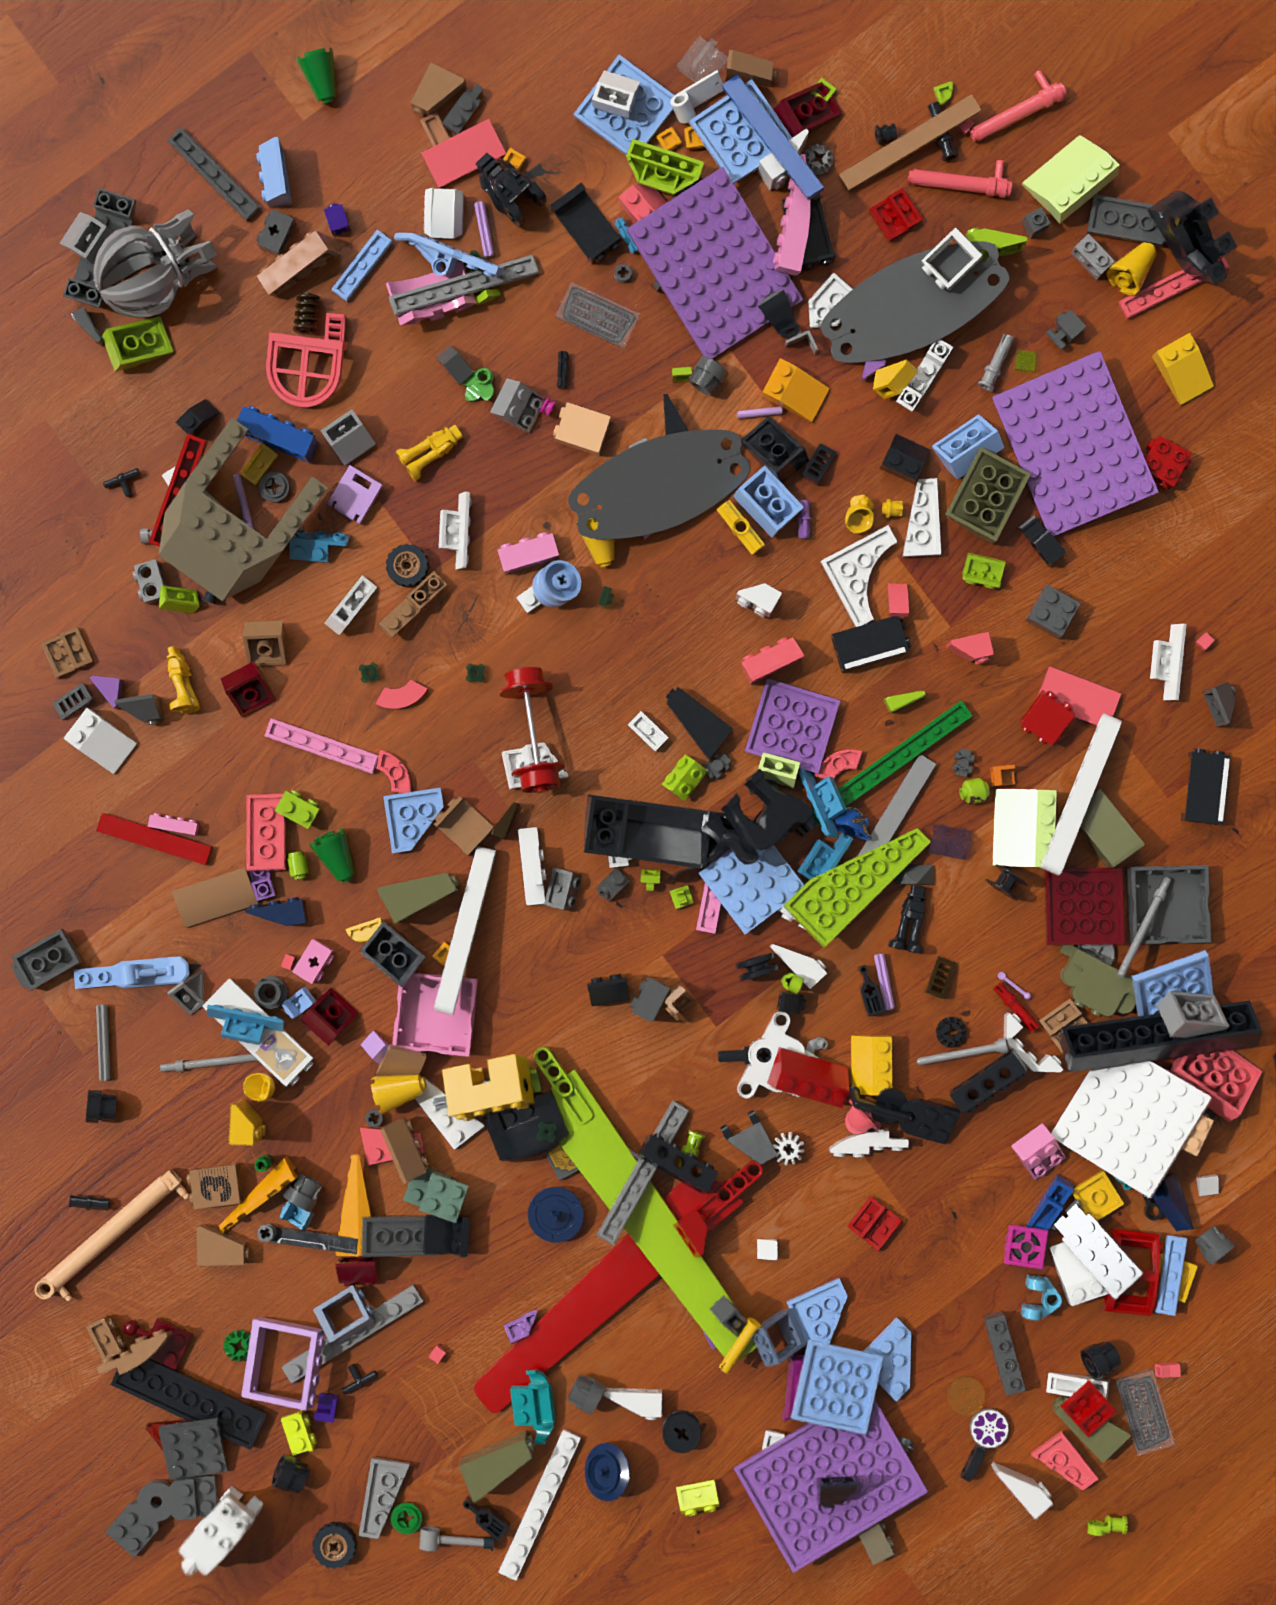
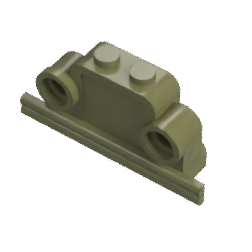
(1096, 983)

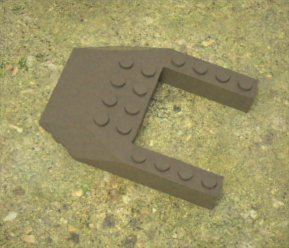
(214, 543)

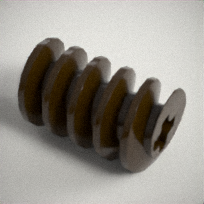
(305, 313)

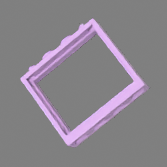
(255, 1356)

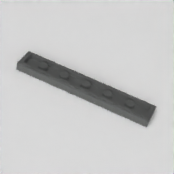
(214, 174)

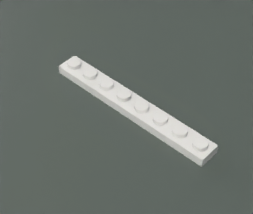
(539, 1504)

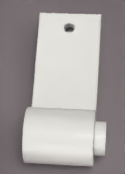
(694, 95)

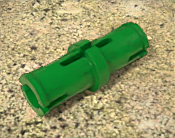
(263, 1164)

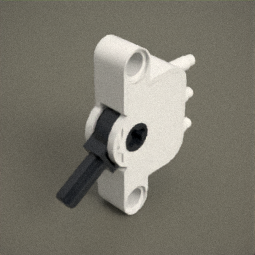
(759, 1069)

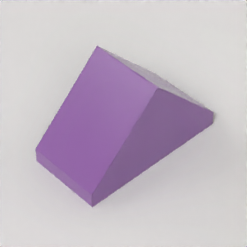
(110, 688)

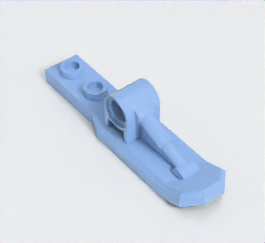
(439, 253)
(134, 973)

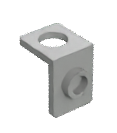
(800, 336)

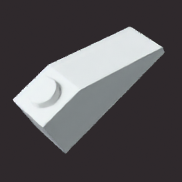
(350, 605)
(801, 965)
(640, 1401)

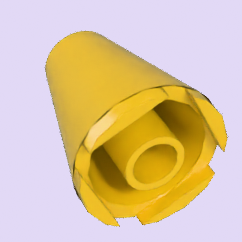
(1132, 269)
(600, 549)
(396, 1090)

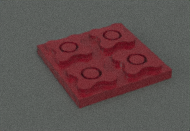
(1084, 907)

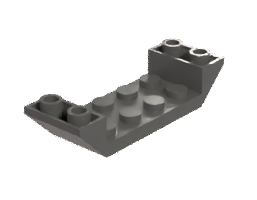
(116, 213)

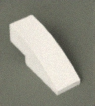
(1068, 1384)

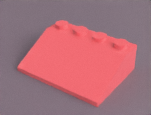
(1221, 1076)

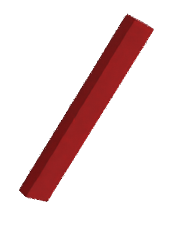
(154, 839)

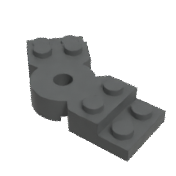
(182, 1499)

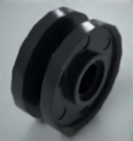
(757, 966)

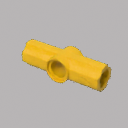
(732, 518)

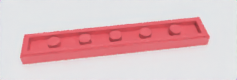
(1160, 292)

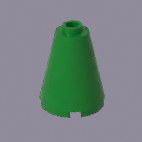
(320, 73)
(335, 854)

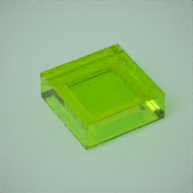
(1025, 361)

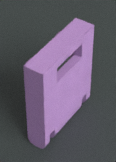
(354, 498)

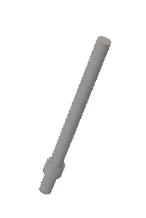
(1159, 896)
(180, 1065)

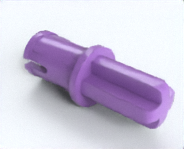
(804, 520)

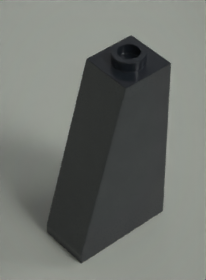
(700, 723)

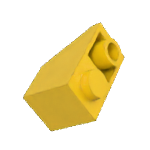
(893, 378)

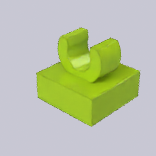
(650, 877)
(681, 897)

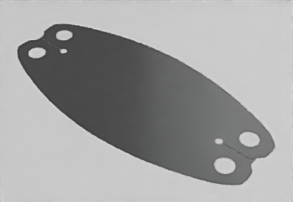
(905, 307)
(659, 484)

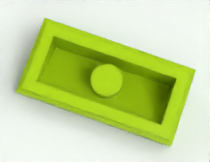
(178, 599)

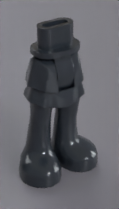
(913, 908)

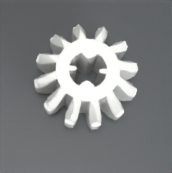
(794, 1153)

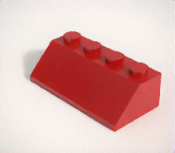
(809, 1077)

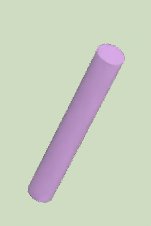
(242, 500)

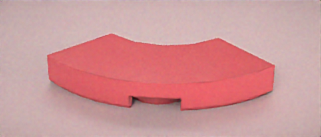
(401, 697)
(838, 762)
(396, 772)

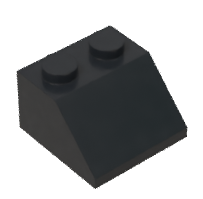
(905, 459)

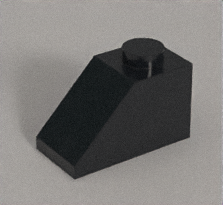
(197, 418)
(791, 1002)

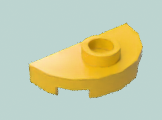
(362, 932)

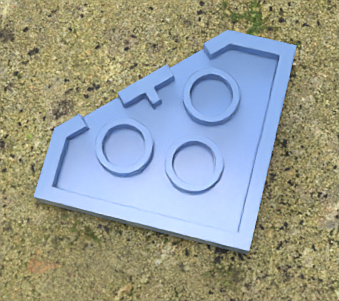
(410, 816)
(819, 1310)
(895, 1347)

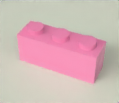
(528, 552)

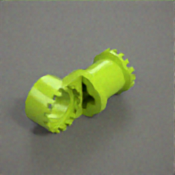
(795, 984)
(1111, 1524)

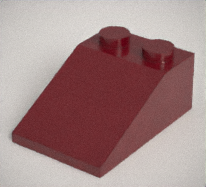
(807, 111)

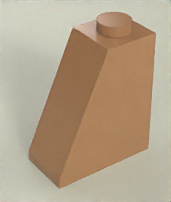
(749, 68)
(436, 90)
(219, 1248)

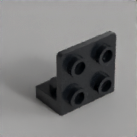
(446, 1236)

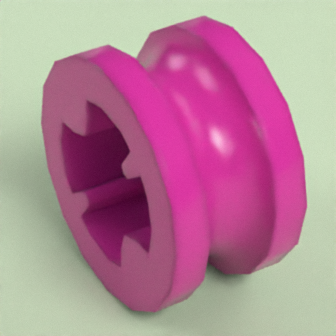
(548, 406)

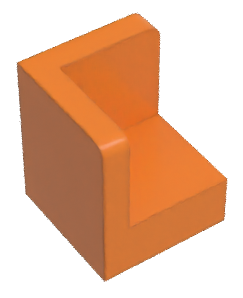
(1002, 775)

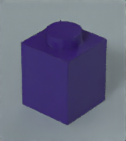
(337, 219)

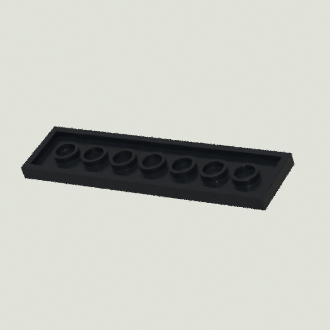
(192, 1400)

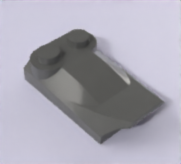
(45, 960)

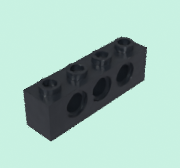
(992, 1071)
(649, 1153)

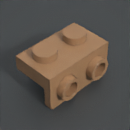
(677, 1002)
(106, 1337)

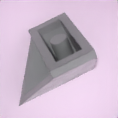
(189, 993)

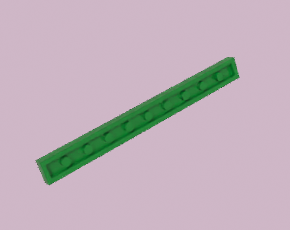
(903, 753)

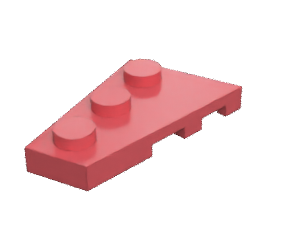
(375, 1145)
(1064, 1458)

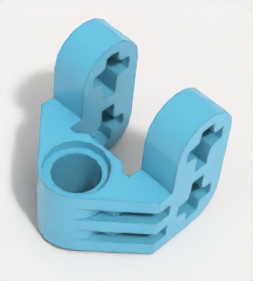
(1043, 1284)

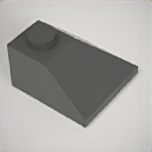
(1220, 702)
(144, 708)

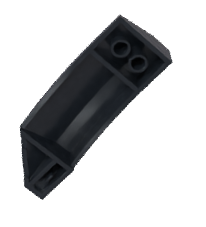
(650, 832)

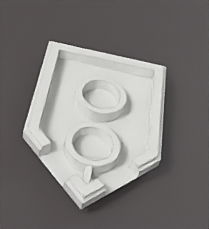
(825, 299)

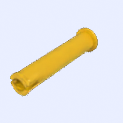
(740, 1344)

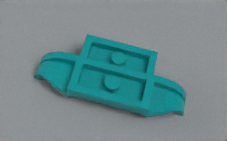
(534, 1405)

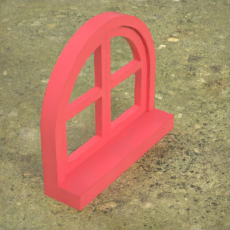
(306, 344)

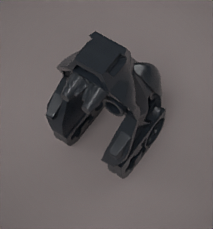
(505, 184)

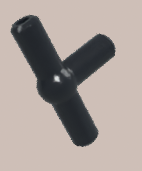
(122, 480)
(359, 1381)

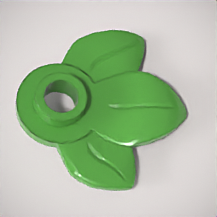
(477, 388)

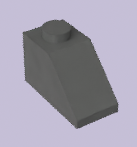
(729, 1315)

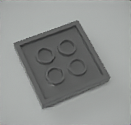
(193, 1448)

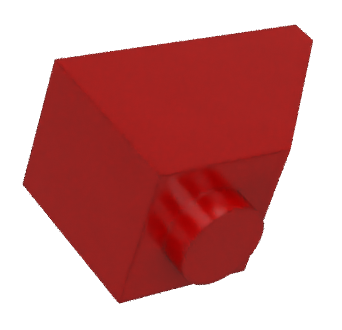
(693, 1231)

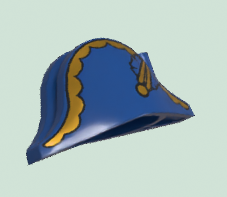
(853, 823)

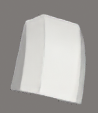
(443, 213)

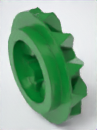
(235, 1337)
(401, 1525)

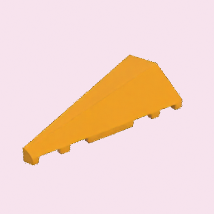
(270, 1185)
(354, 1205)

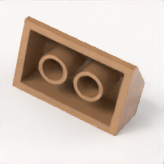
(404, 1149)

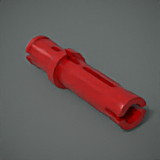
(1011, 1001)

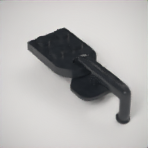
(915, 1117)

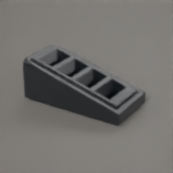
(811, 477)

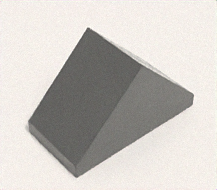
(455, 365)

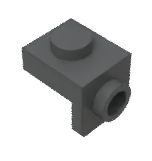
(612, 884)

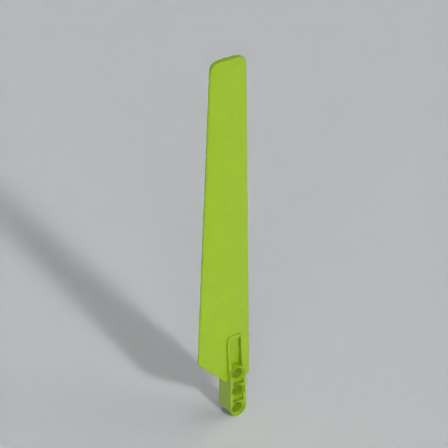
(606, 1165)

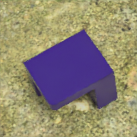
(327, 1407)

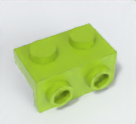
(983, 570)
(684, 777)
(297, 809)

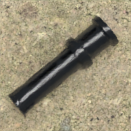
(945, 141)

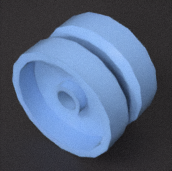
(556, 584)

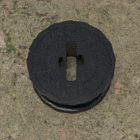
(1006, 882)
(677, 1442)

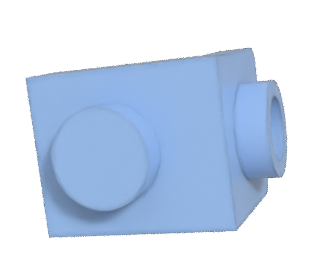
(298, 1003)

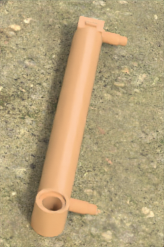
(108, 1234)

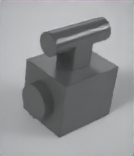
(1068, 327)

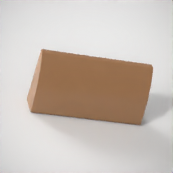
(215, 897)

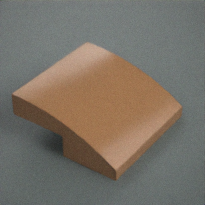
(66, 652)
(1062, 1016)
(401, 1062)

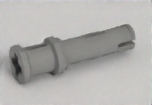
(993, 370)

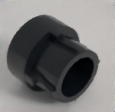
(100, 1106)
(1100, 1359)
(290, 1474)

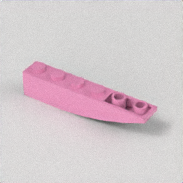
(794, 233)

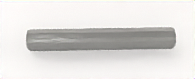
(103, 1042)

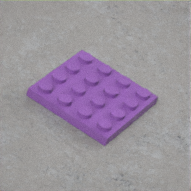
(792, 724)

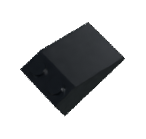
(775, 449)
(393, 953)

